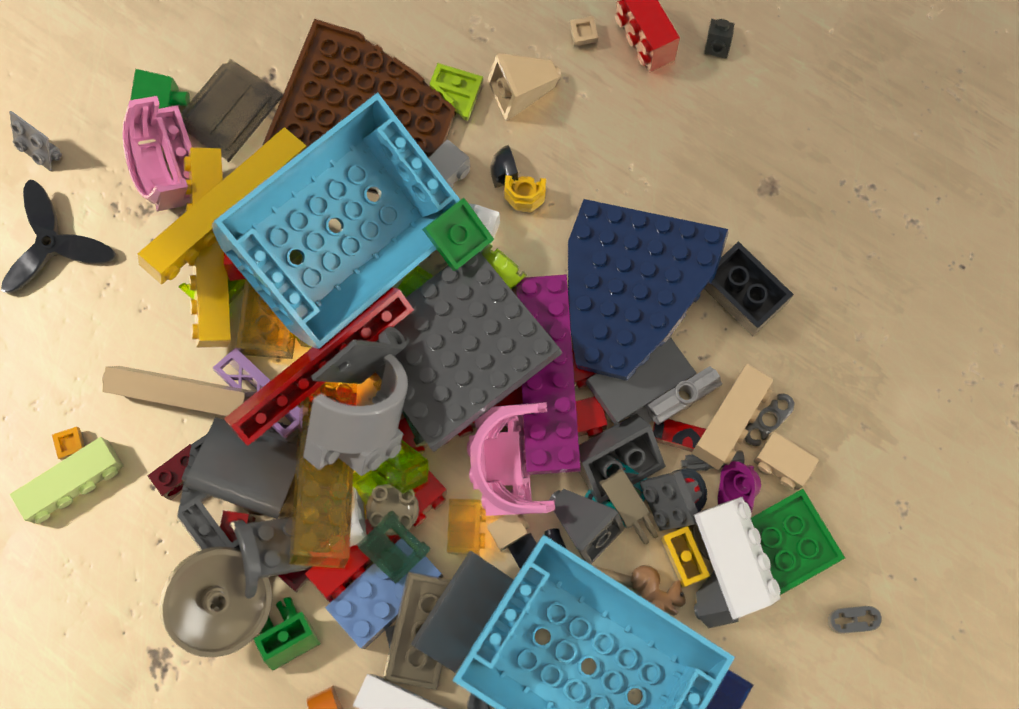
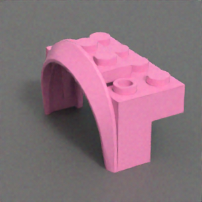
(146, 161)

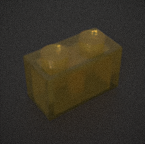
(465, 526)

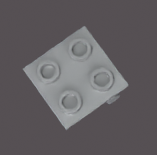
(33, 142)

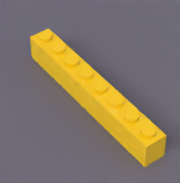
(194, 230)
(209, 274)

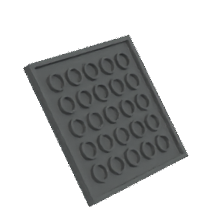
(466, 349)

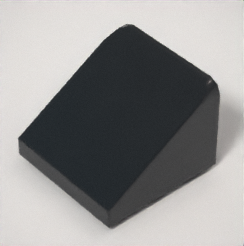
(522, 548)

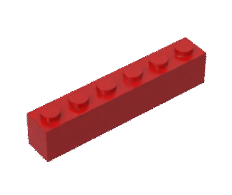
(332, 581)

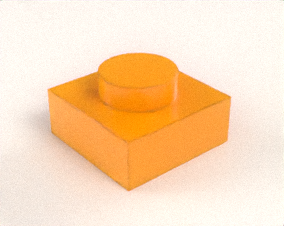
(68, 442)

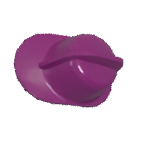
(739, 481)

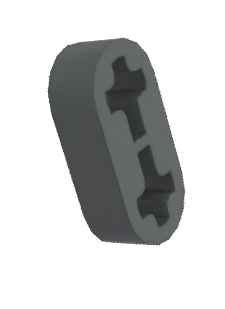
(853, 613)

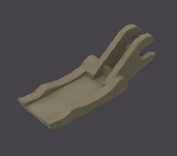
(628, 503)

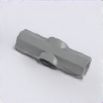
(695, 387)

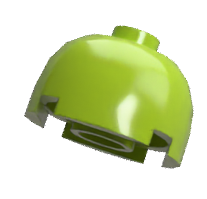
(503, 266)

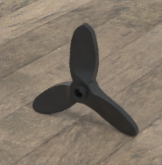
(44, 224)

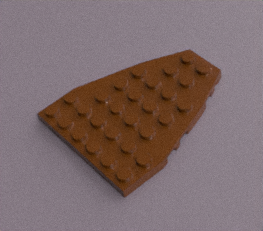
(342, 72)

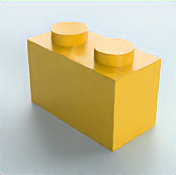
(685, 557)

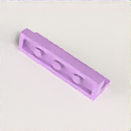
(256, 378)

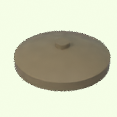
(207, 603)

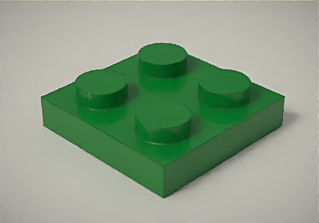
(458, 234)

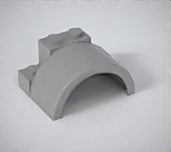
(359, 434)

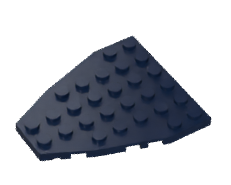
(633, 282)

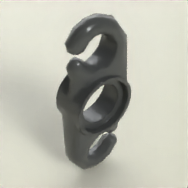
(781, 416)

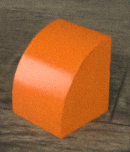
(324, 700)

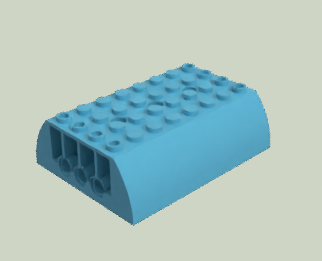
(376, 239)
(586, 619)

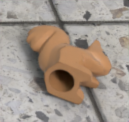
(646, 582)

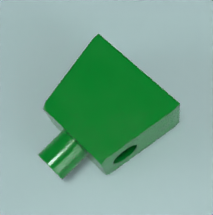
(151, 84)

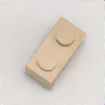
(785, 461)

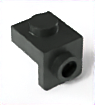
(719, 38)

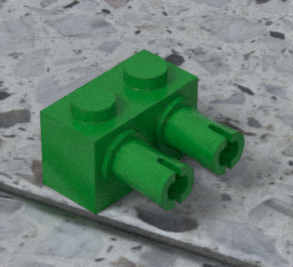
(287, 639)

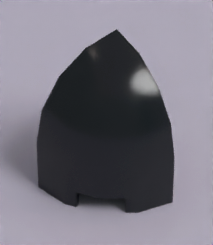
(503, 165)

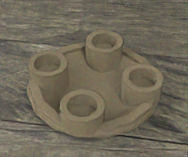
(387, 499)

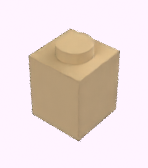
(508, 530)

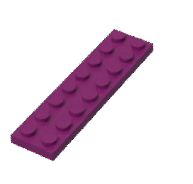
(553, 434)

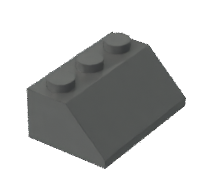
(627, 441)

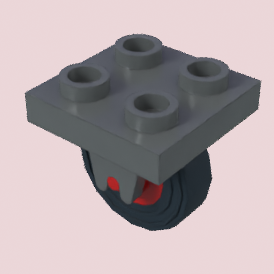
(675, 497)

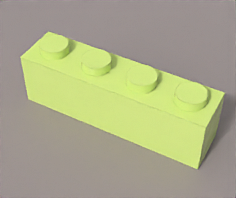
(66, 481)

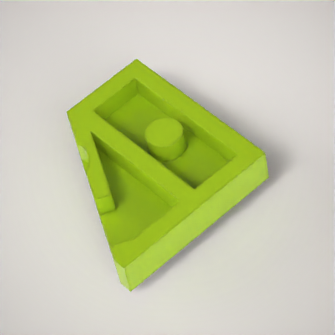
(457, 88)

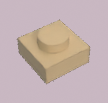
(583, 31)

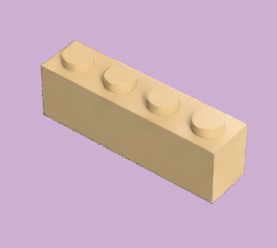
(732, 417)

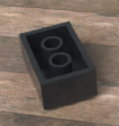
(747, 289)

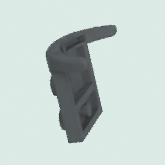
(264, 550)

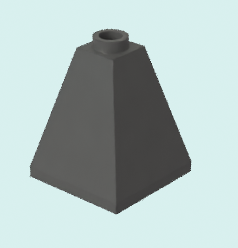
(587, 523)

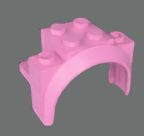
(501, 460)

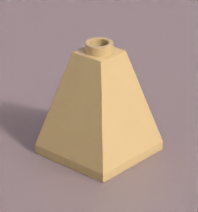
(521, 81)

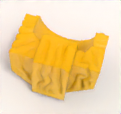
(525, 193)

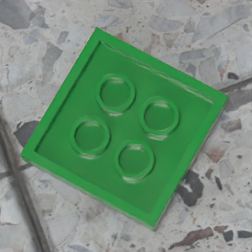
(795, 541)

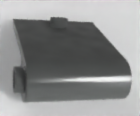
(361, 359)

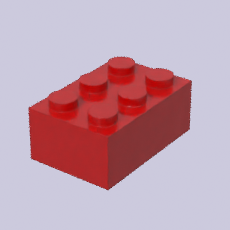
(648, 31)

